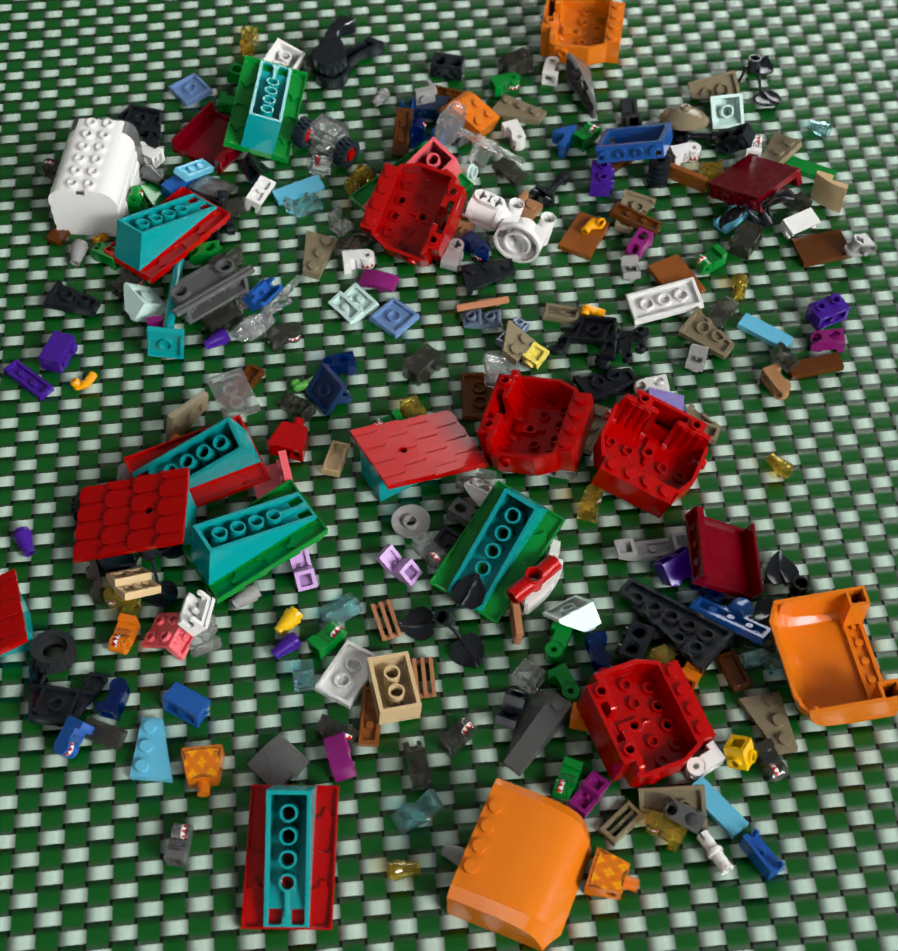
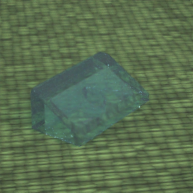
(340, 609)

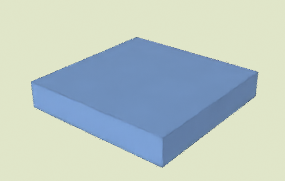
(190, 90)
(394, 317)

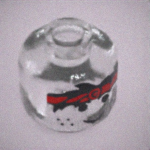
(318, 165)

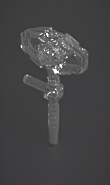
(450, 126)
(256, 325)

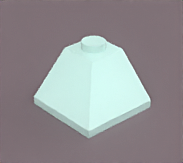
(726, 110)
(142, 302)
(575, 613)

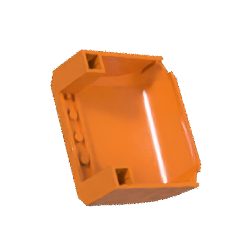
(831, 658)
(521, 866)

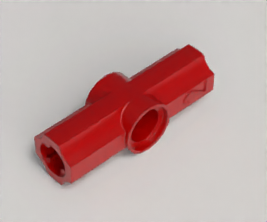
(525, 586)

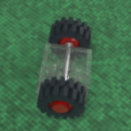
(327, 138)

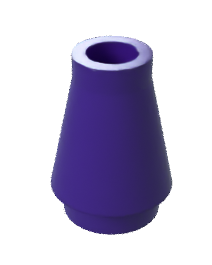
(217, 339)
(24, 540)
(287, 644)

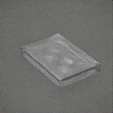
(233, 394)

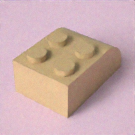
(393, 688)

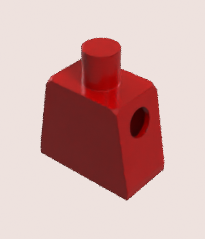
(290, 437)

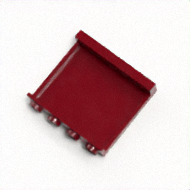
(205, 139)
(753, 181)
(723, 556)

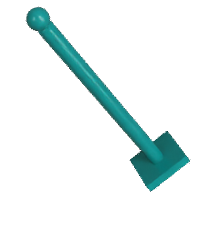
(166, 340)

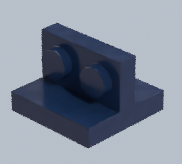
(327, 390)

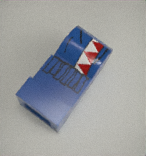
(71, 737)

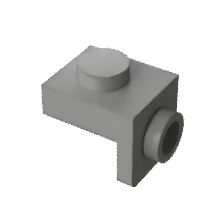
(425, 94)
(629, 267)
(696, 358)

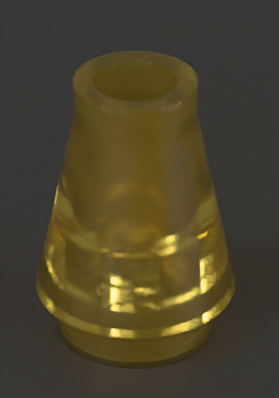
(739, 285)
(780, 466)
(402, 869)

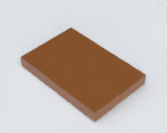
(580, 244)
(672, 270)

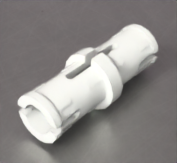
(715, 852)

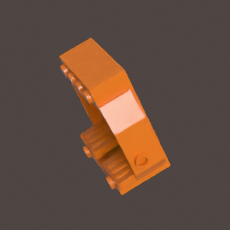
(584, 29)

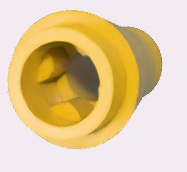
(289, 619)

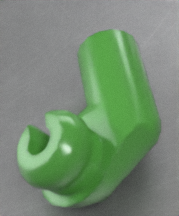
(299, 386)

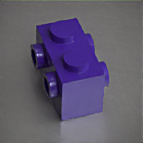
(601, 179)
(827, 311)

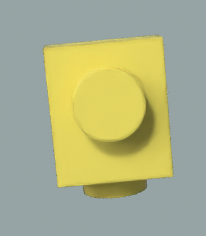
(535, 356)

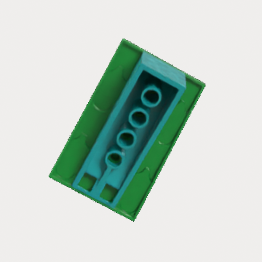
(265, 109)
(252, 541)
(500, 545)

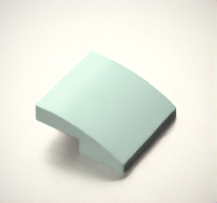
(353, 303)

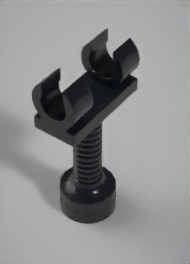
(679, 136)
(221, 196)
(548, 198)

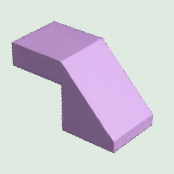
(401, 568)
(303, 571)

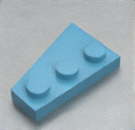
(151, 754)

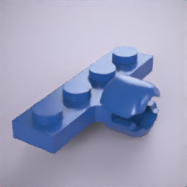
(734, 616)

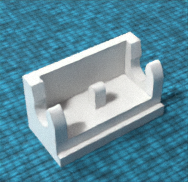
(259, 193)
(798, 223)
(196, 613)

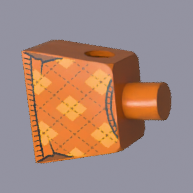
(203, 767)
(609, 876)

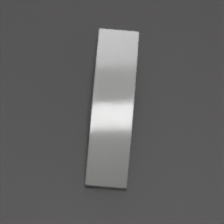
(649, 549)

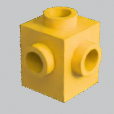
(739, 752)

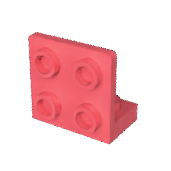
(278, 472)
(168, 635)

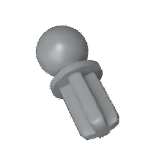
(381, 96)

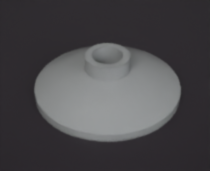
(410, 515)

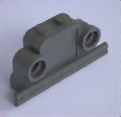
(209, 289)

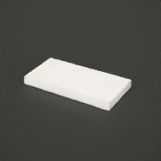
(664, 301)

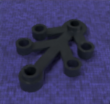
(638, 334)

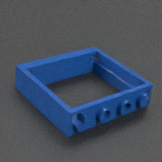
(634, 143)

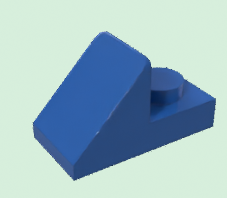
(563, 139)

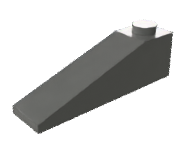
(580, 80)
(537, 726)

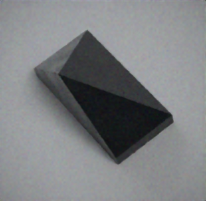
(252, 168)

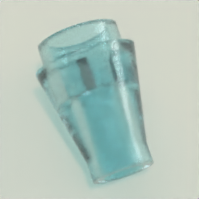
(821, 128)

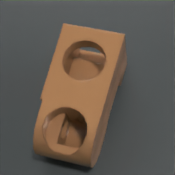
(775, 382)

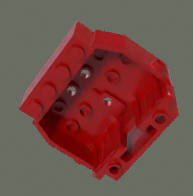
(425, 193)
(526, 421)
(670, 438)
(628, 697)

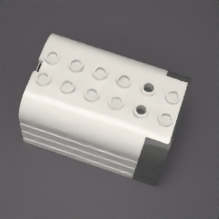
(95, 176)

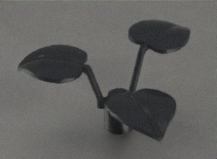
(761, 66)
(765, 218)
(780, 571)
(169, 591)
(420, 621)

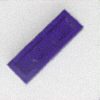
(28, 380)

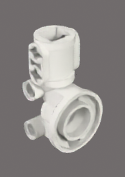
(514, 235)

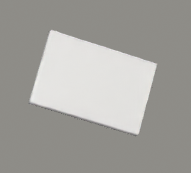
(345, 675)

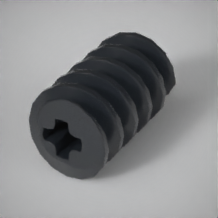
(658, 171)

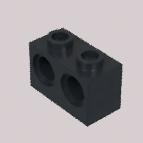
(447, 66)
(735, 138)
(639, 646)

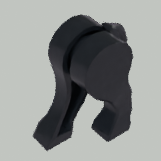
(332, 61)

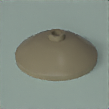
(684, 118)

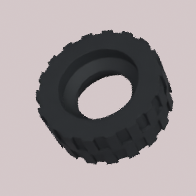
(56, 664)

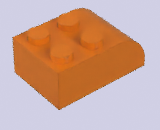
(478, 116)

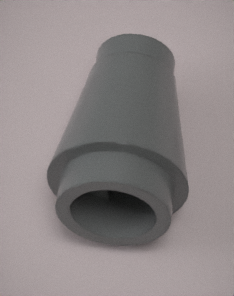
(150, 174)

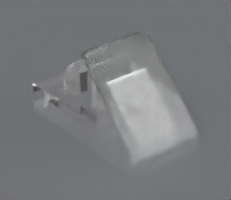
(206, 640)

